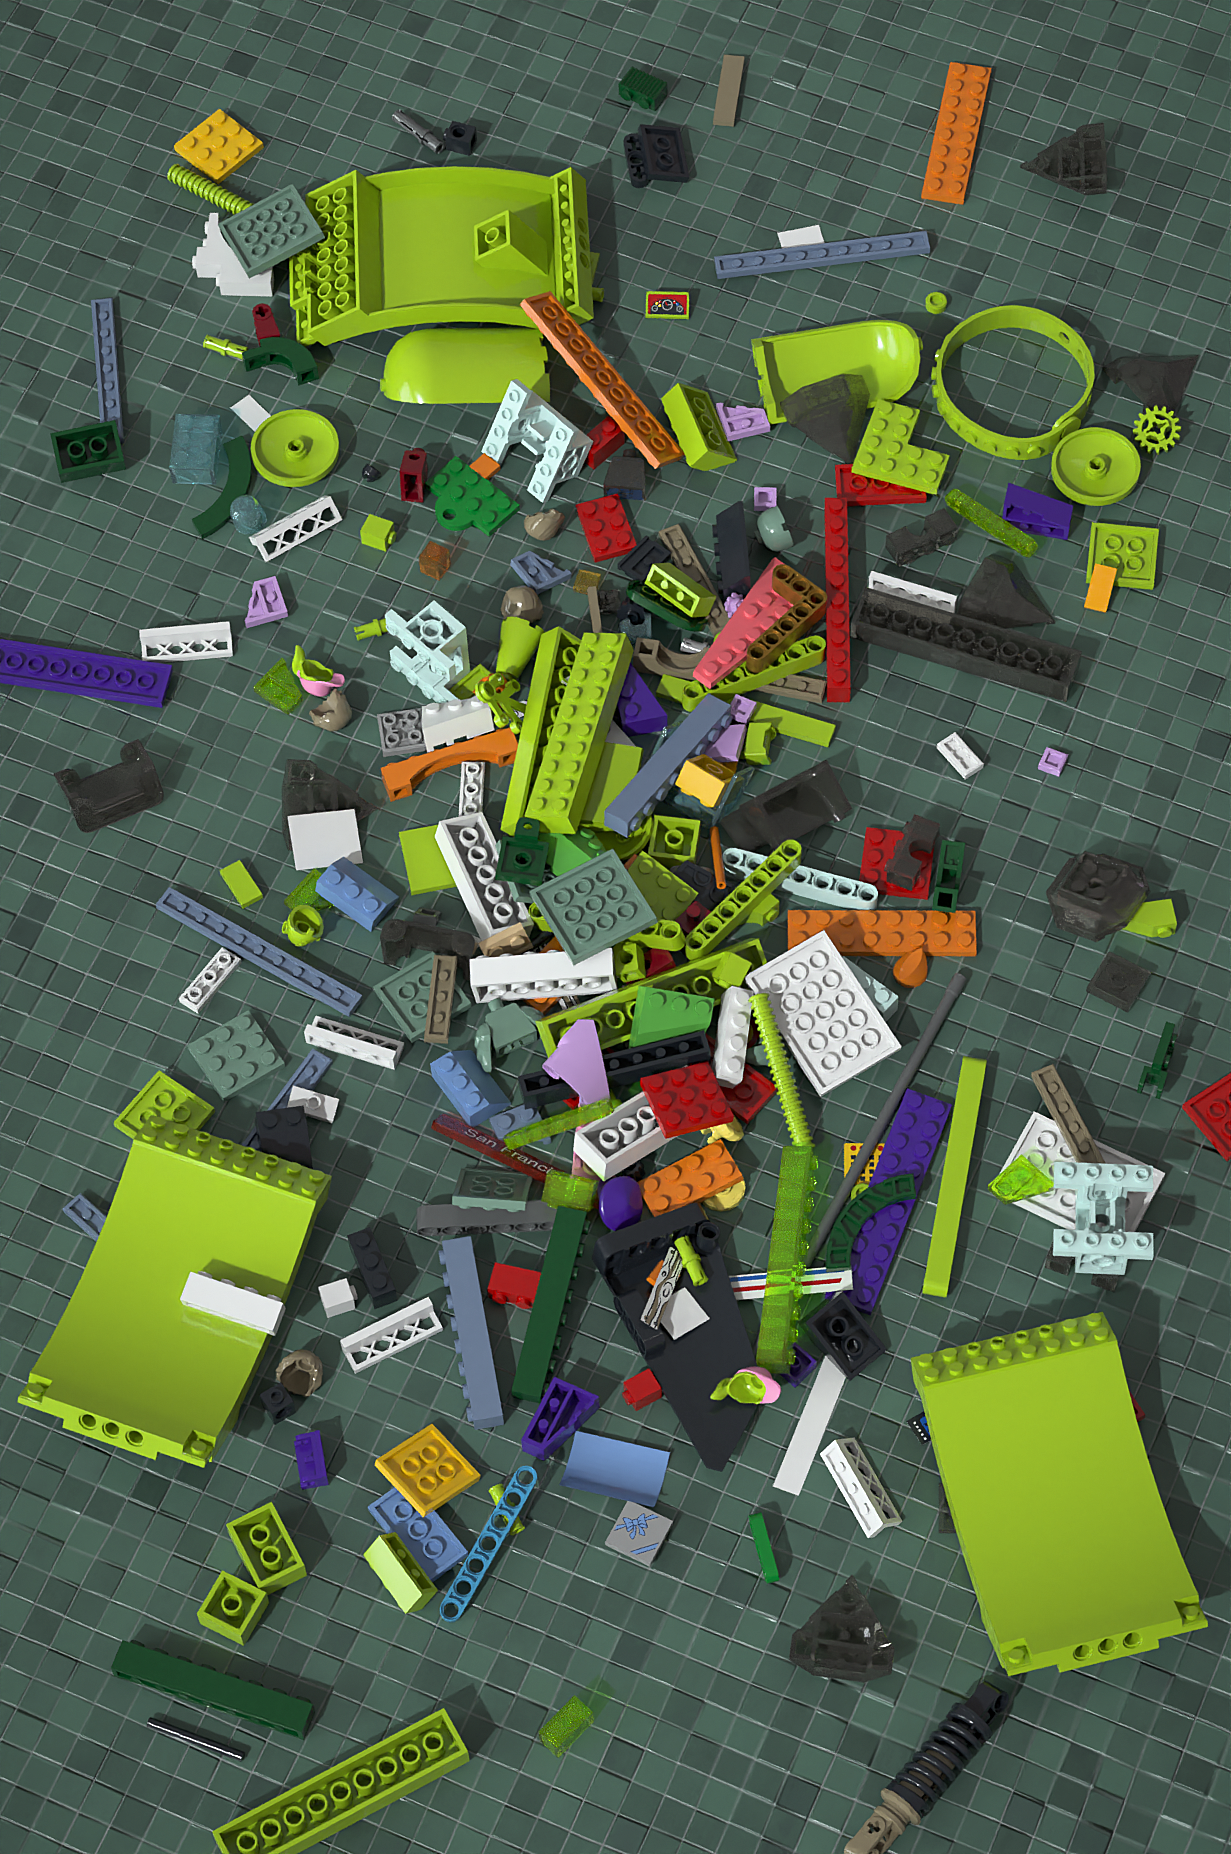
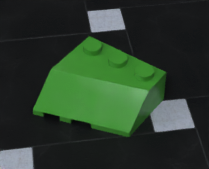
(571, 850)
(668, 1015)

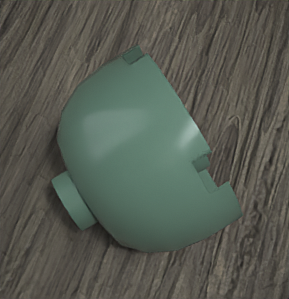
(773, 530)

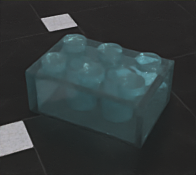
(195, 449)

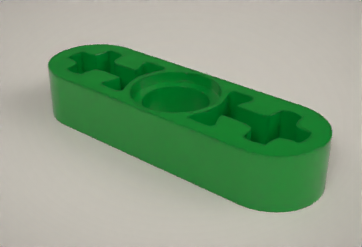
(763, 1547)

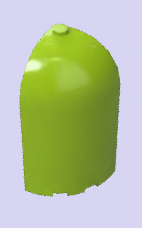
(876, 349)
(465, 365)

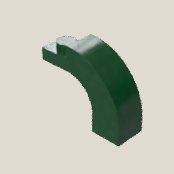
(285, 353)
(948, 876)

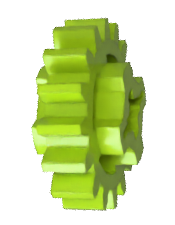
(1149, 433)

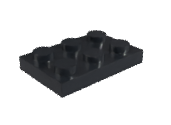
(663, 153)

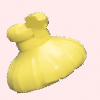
(730, 1131)

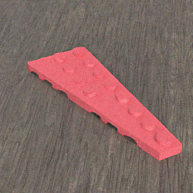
(751, 619)

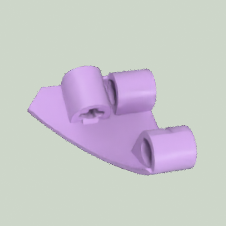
(580, 1062)

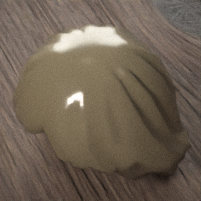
(543, 525)
(522, 603)
(333, 712)
(300, 1372)

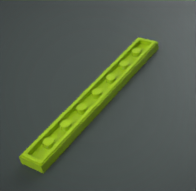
(782, 720)

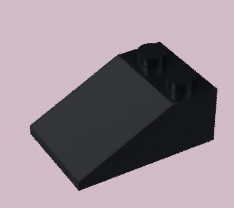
(284, 1134)
(842, 1335)

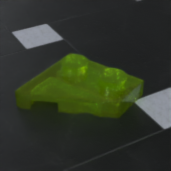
(279, 688)
(305, 894)
(1020, 1182)

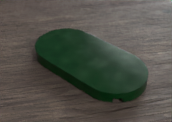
(659, 605)

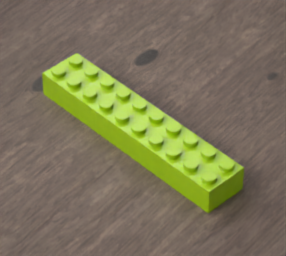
(553, 664)
(580, 732)
(615, 1010)
(348, 1790)

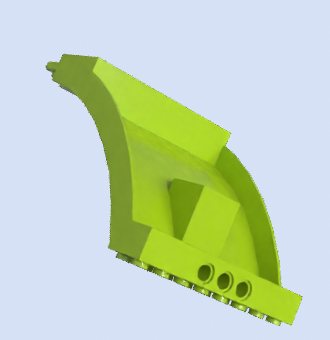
(440, 250)
(127, 1351)
(1055, 1497)

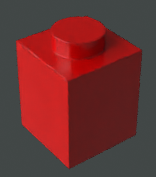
(641, 1390)

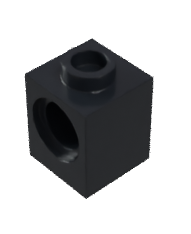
(460, 138)
(277, 1403)

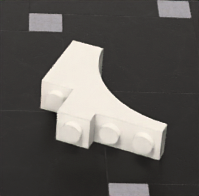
(219, 262)

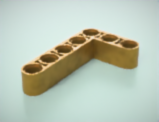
(808, 609)

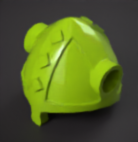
(303, 925)

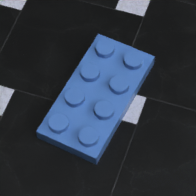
(426, 1537)

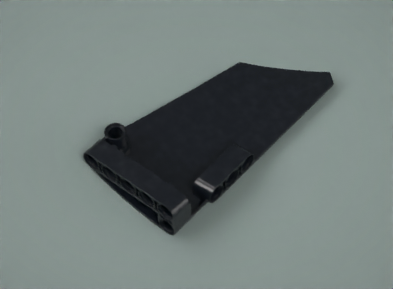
(702, 1357)

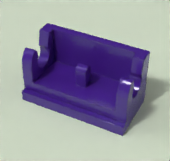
(311, 1460)

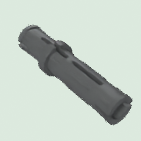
(424, 136)

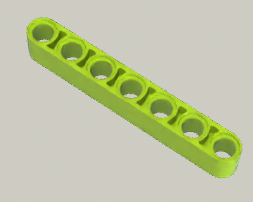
(796, 658)
(746, 890)
(658, 939)

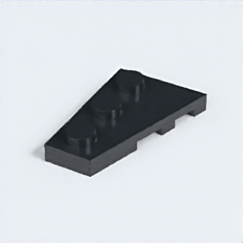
(704, 884)

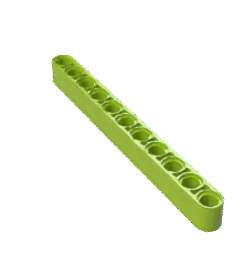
(954, 1177)

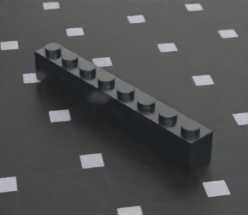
(621, 1068)

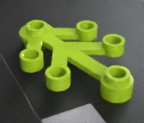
(487, 694)

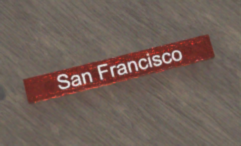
(495, 1149)

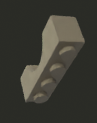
(655, 659)

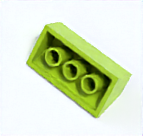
(697, 428)

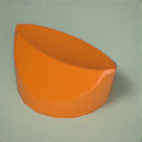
(911, 969)

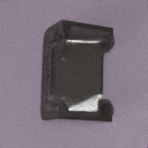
(113, 791)
(797, 805)
(401, 936)

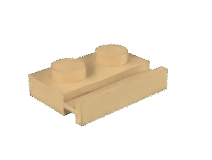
(509, 941)

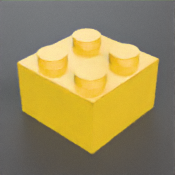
(704, 779)

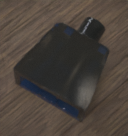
(626, 477)

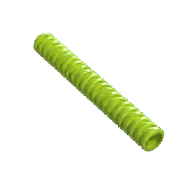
(207, 189)
(780, 1070)

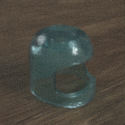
(246, 514)
(635, 631)

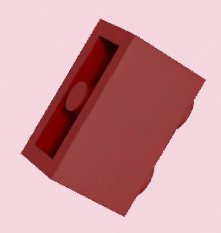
(606, 439)
(513, 1285)

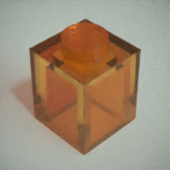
(434, 560)

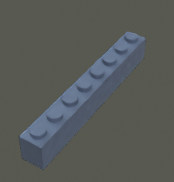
(664, 767)
(472, 1331)

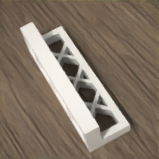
(292, 520)
(912, 592)
(186, 635)
(354, 1045)
(390, 1326)
(857, 1486)

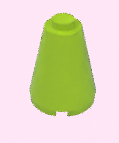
(516, 646)

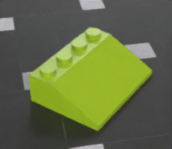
(614, 771)

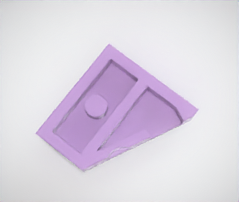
(742, 421)
(265, 603)

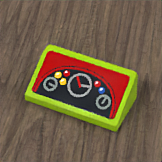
(667, 305)

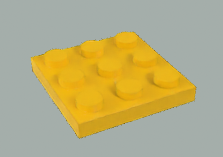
(218, 146)
(427, 1470)

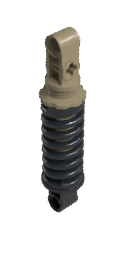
(911, 1789)

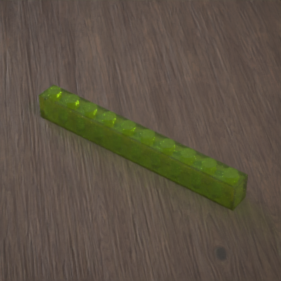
(786, 1259)

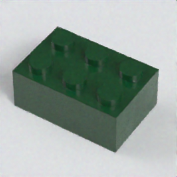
(88, 451)

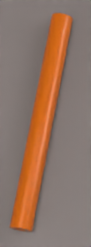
(717, 858)

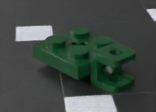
(527, 846)
(1158, 1072)

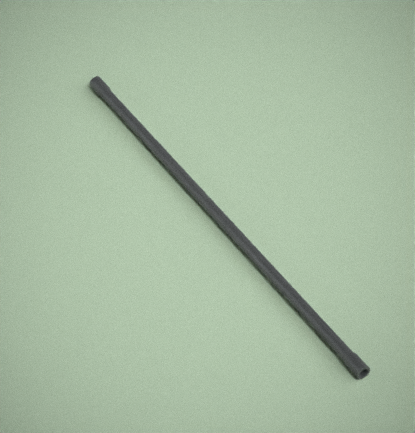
(951, 993)

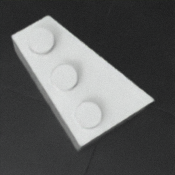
(454, 720)

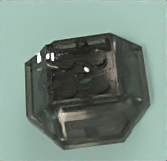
(1096, 895)

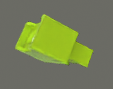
(757, 743)

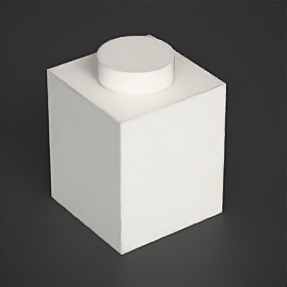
(338, 1297)

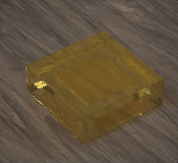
(586, 579)

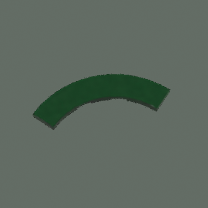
(236, 485)
(859, 1212)

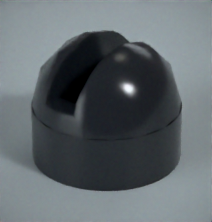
(370, 472)

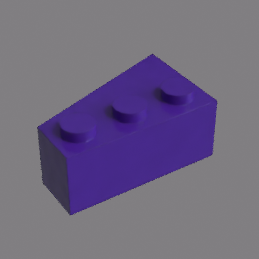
(1037, 513)
(638, 708)
(557, 1418)

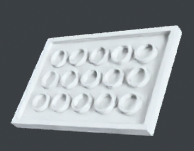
(823, 1013)
(1042, 1146)

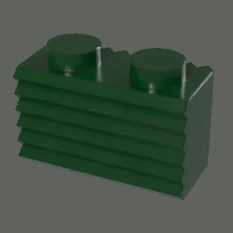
(643, 89)

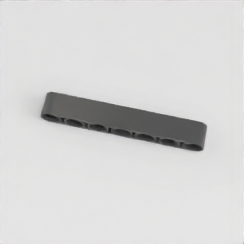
(453, 1220)

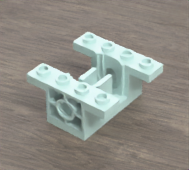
(543, 431)
(440, 657)
(1102, 1198)

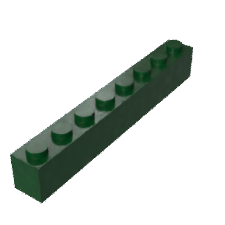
(549, 1304)
(213, 1689)

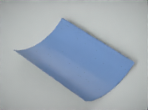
(615, 1469)

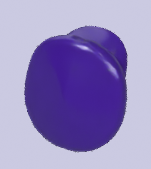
(619, 1202)

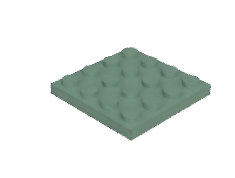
(271, 231)
(593, 907)

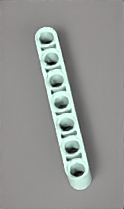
(809, 887)

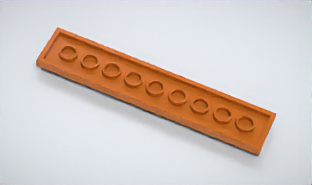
(602, 379)

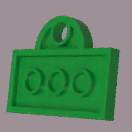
(469, 498)

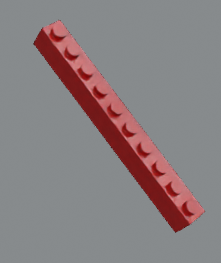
(837, 600)

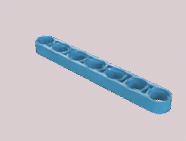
(485, 1556)

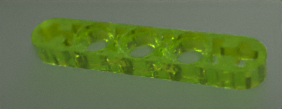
(991, 523)
(558, 1123)

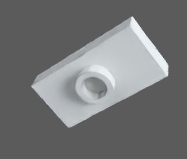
(960, 755)
(315, 1104)

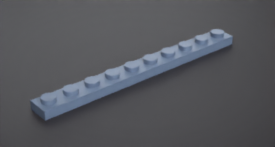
(822, 254)
(259, 952)

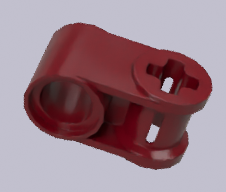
(264, 322)

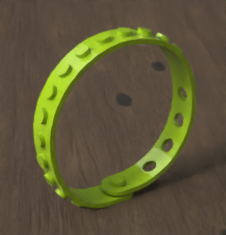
(1013, 317)

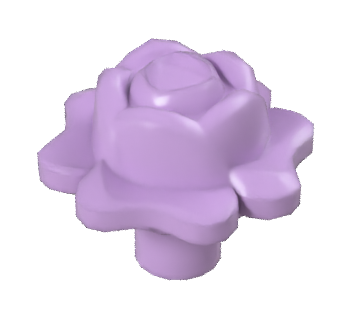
(733, 603)

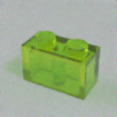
(569, 1191)
(566, 1726)

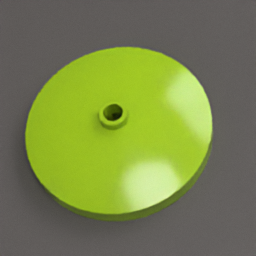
(295, 448)
(1095, 466)

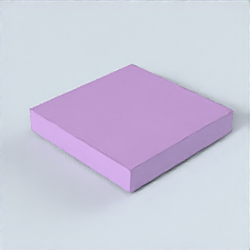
(728, 744)

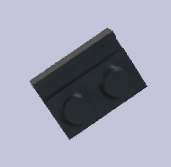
(642, 557)

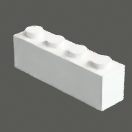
(732, 1036)
(233, 1303)

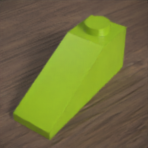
(1154, 919)

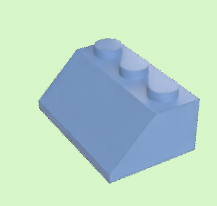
(355, 893)
(468, 1086)

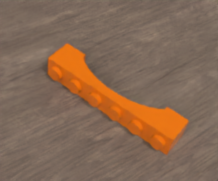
(405, 775)

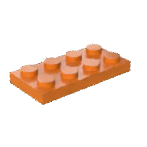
(690, 1179)

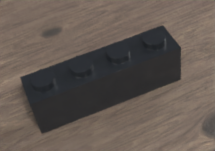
(732, 551)

